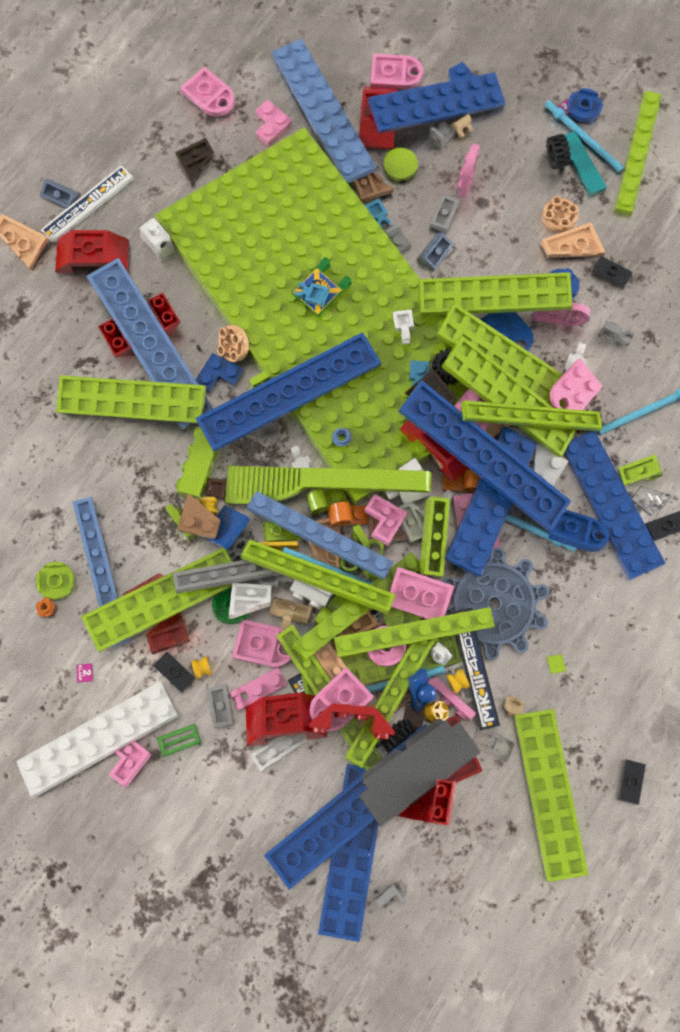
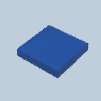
(230, 527)

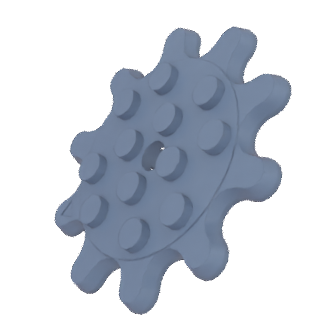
(516, 600)

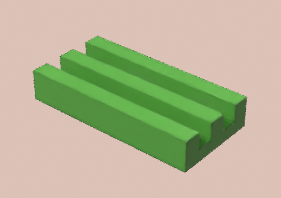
(195, 734)

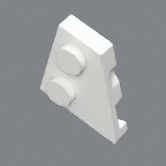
(548, 464)

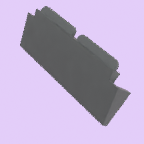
(411, 774)

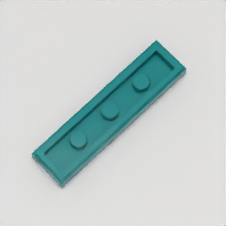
(584, 166)

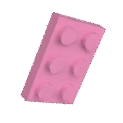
(420, 594)

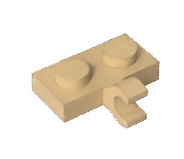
(290, 611)

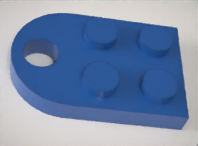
(511, 326)
(580, 532)

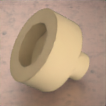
(513, 706)

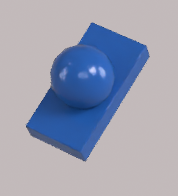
(420, 690)

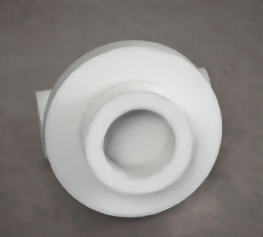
(440, 654)

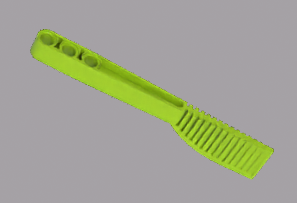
(287, 482)

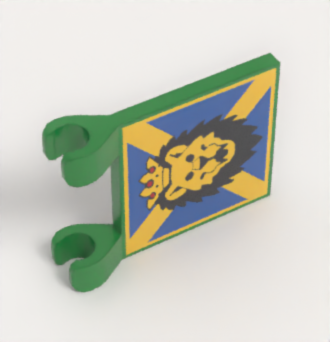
(319, 277)

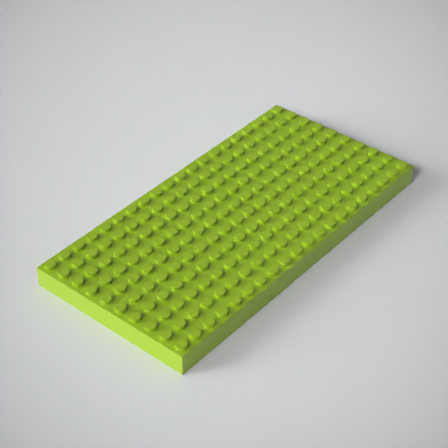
(264, 233)

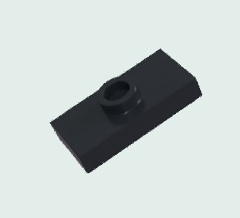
(612, 272)
(664, 526)
(174, 672)
(631, 782)

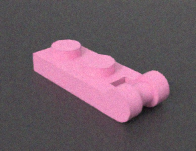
(260, 687)
(447, 696)

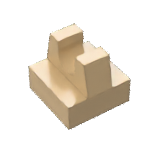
(459, 124)

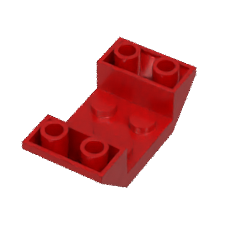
(368, 130)
(90, 249)
(161, 310)
(451, 468)
(279, 717)
(378, 725)
(434, 806)

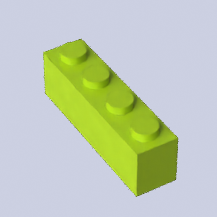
(197, 467)
(434, 537)

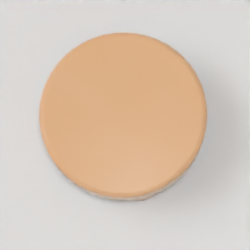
(559, 214)
(233, 343)

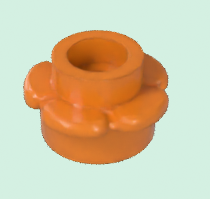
(45, 612)

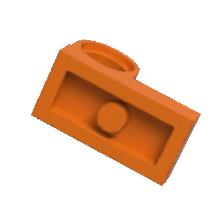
(464, 484)
(345, 515)

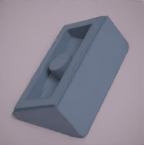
(59, 193)
(435, 251)

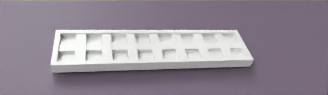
(96, 739)

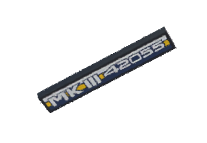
(477, 678)

